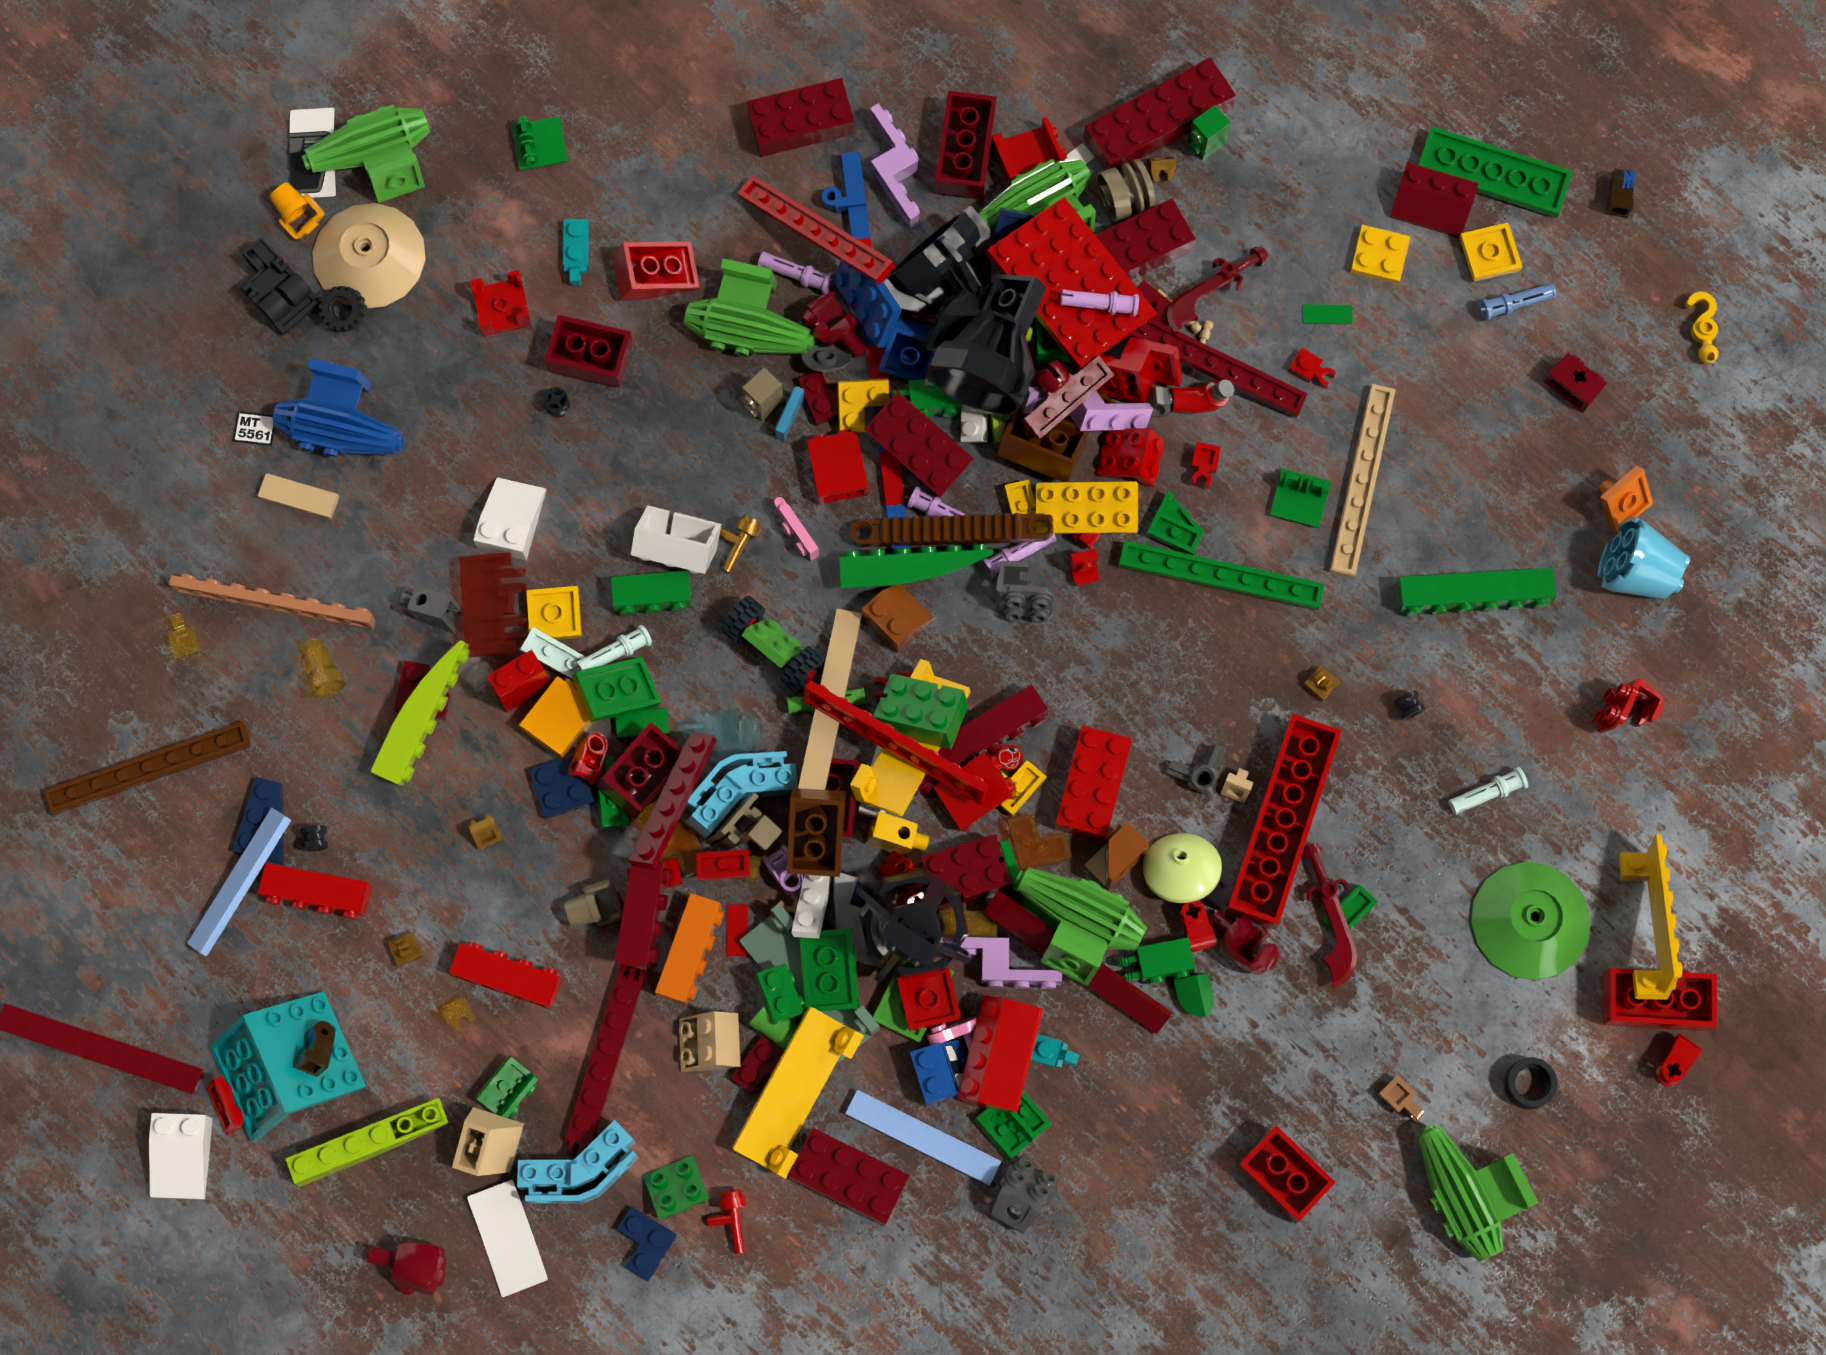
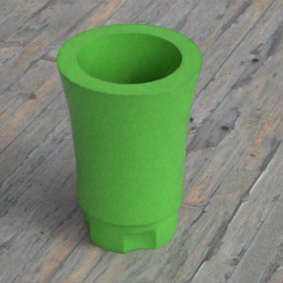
(778, 1033)

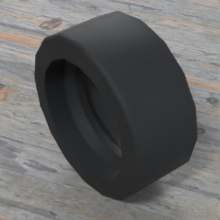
(1545, 1069)

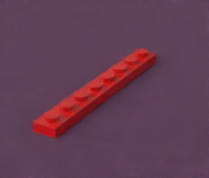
(816, 230)
(895, 742)

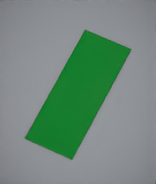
(1327, 314)

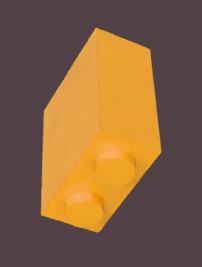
(557, 718)

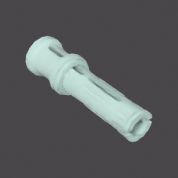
(623, 646)
(1499, 787)

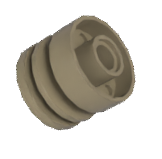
(1122, 191)

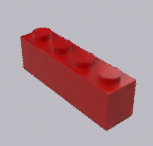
(314, 890)
(505, 975)

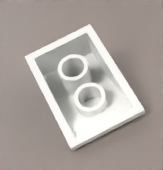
(509, 518)
(179, 1155)

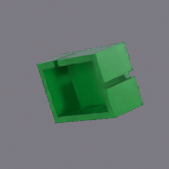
(923, 710)

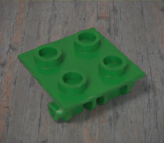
(539, 142)
(1300, 498)
(676, 1187)

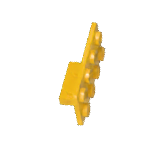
(1088, 507)

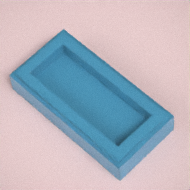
(789, 413)

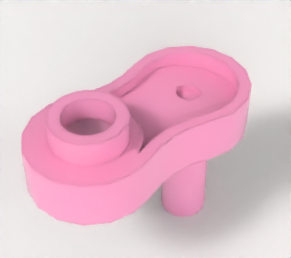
(943, 1033)

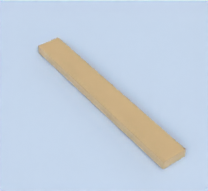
(1362, 481)
(835, 678)

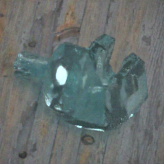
(726, 731)

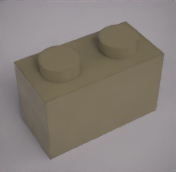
(762, 395)

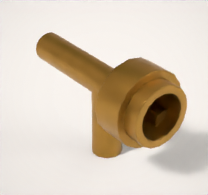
(748, 527)

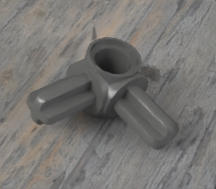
(1209, 769)

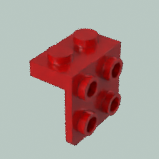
(1131, 454)

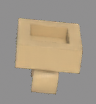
(1237, 786)

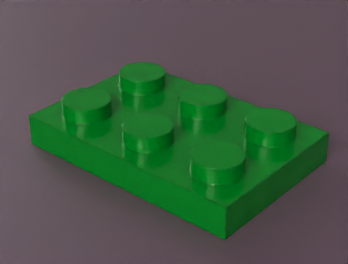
(616, 689)
(830, 970)

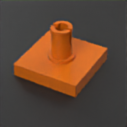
(1625, 498)

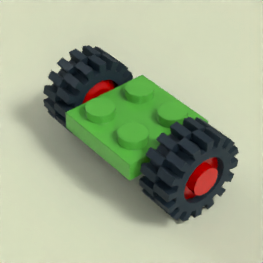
(773, 643)

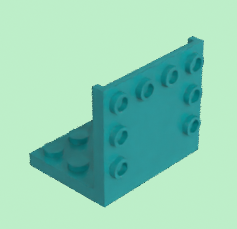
(260, 1056)

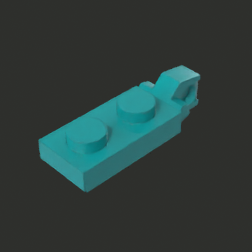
(576, 249)
(1052, 1052)

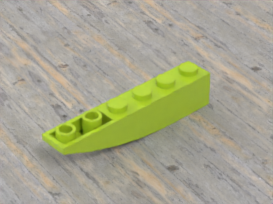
(417, 718)
(366, 1143)

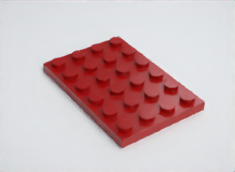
(1070, 257)

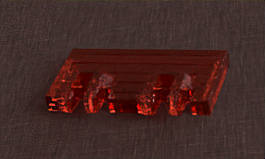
(487, 601)

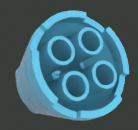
(1642, 562)

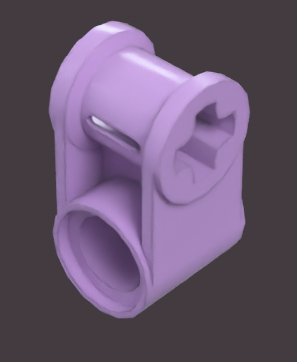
(777, 866)

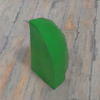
(1195, 994)

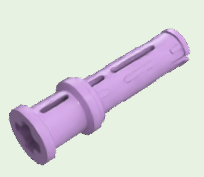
(806, 275)
(1112, 303)
(931, 505)
(1015, 553)

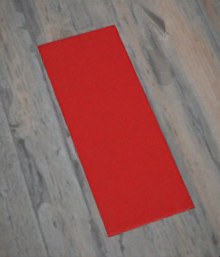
(736, 928)

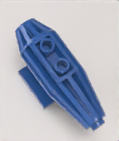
(330, 417)

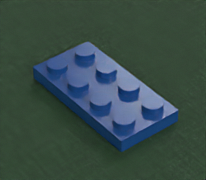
(870, 303)

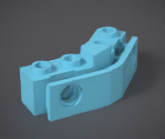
(738, 785)
(583, 1169)

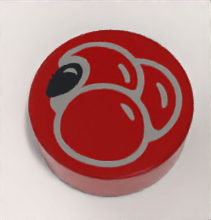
(1010, 758)

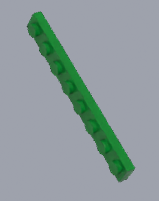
(1221, 575)

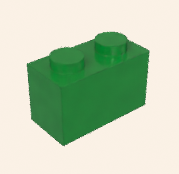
(1208, 132)

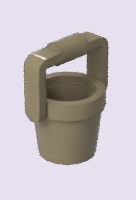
(588, 908)

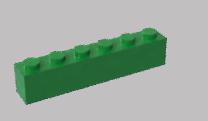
(1476, 591)

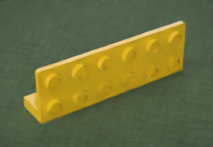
(892, 780)
(1652, 868)
(794, 1090)

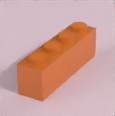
(689, 949)

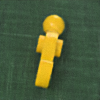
(1705, 328)

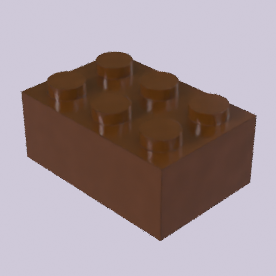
(1051, 455)
(816, 832)

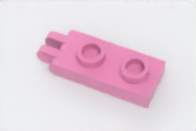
(793, 527)

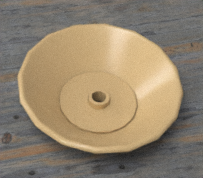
(385, 269)

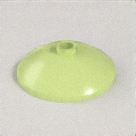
(1182, 879)

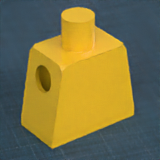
(884, 834)

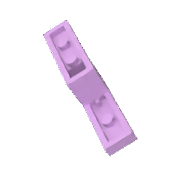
(895, 165)
(1095, 414)
(996, 965)

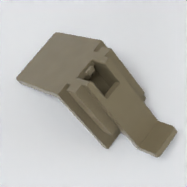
(758, 829)

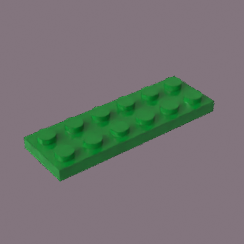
(1498, 171)

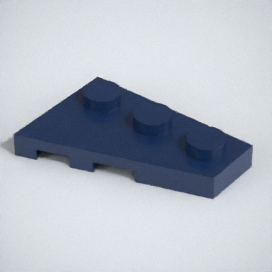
(263, 797)

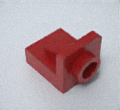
(1084, 567)

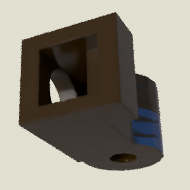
(1620, 193)
(318, 1049)

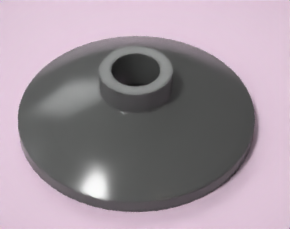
(827, 357)

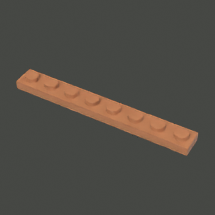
(263, 599)

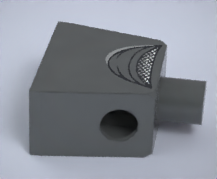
(433, 608)

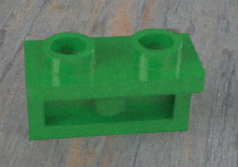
(780, 994)
(507, 1088)

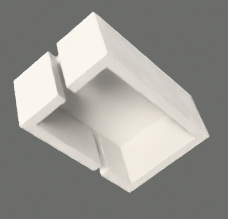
(688, 545)

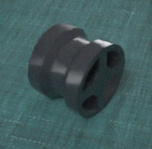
(555, 396)
(1409, 705)
(314, 838)

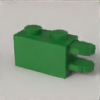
(930, 400)
(1160, 962)

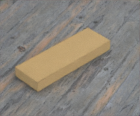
(298, 496)

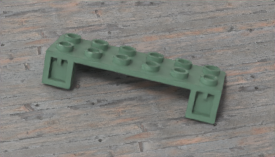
(775, 945)

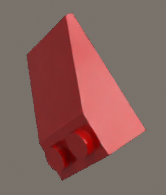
(654, 269)

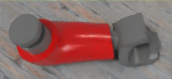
(1190, 399)

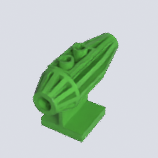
(381, 144)
(1043, 188)
(740, 315)
(1087, 920)
(1472, 1199)

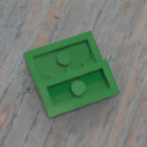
(1012, 1130)

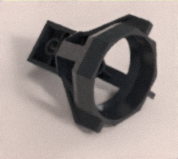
(935, 256)
(990, 358)
(913, 929)

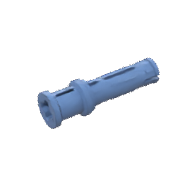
(1505, 303)

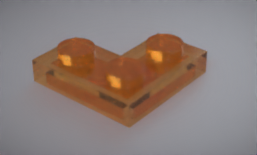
(684, 846)
(1032, 849)

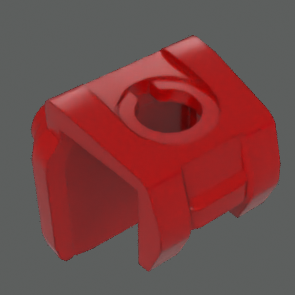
(1620, 701)

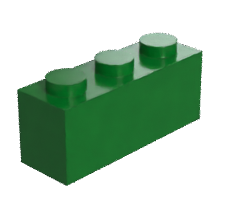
(651, 593)

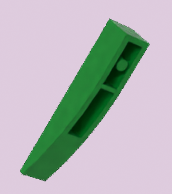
(905, 566)

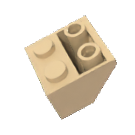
(709, 1042)
(487, 1143)

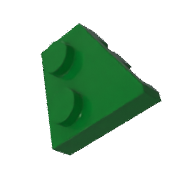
(1175, 527)

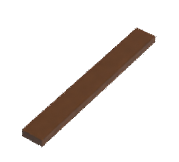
(147, 768)

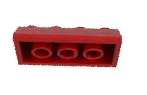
(1000, 1054)

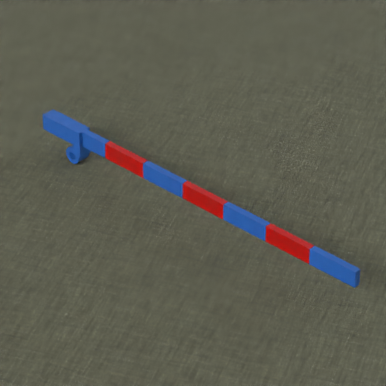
(855, 205)

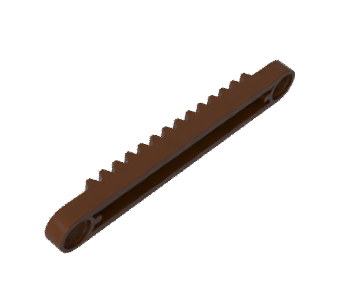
(951, 530)

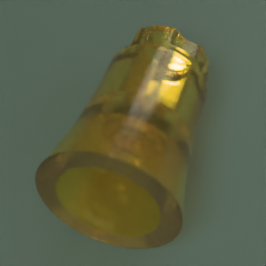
(320, 669)

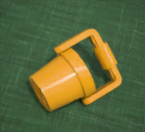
(291, 206)

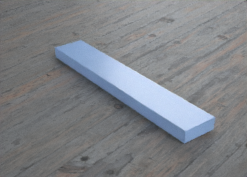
(239, 882)
(923, 1137)

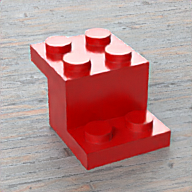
(1139, 369)

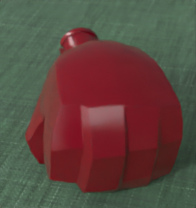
(832, 323)
(1242, 942)
(413, 1265)

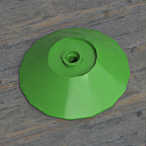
(1510, 935)

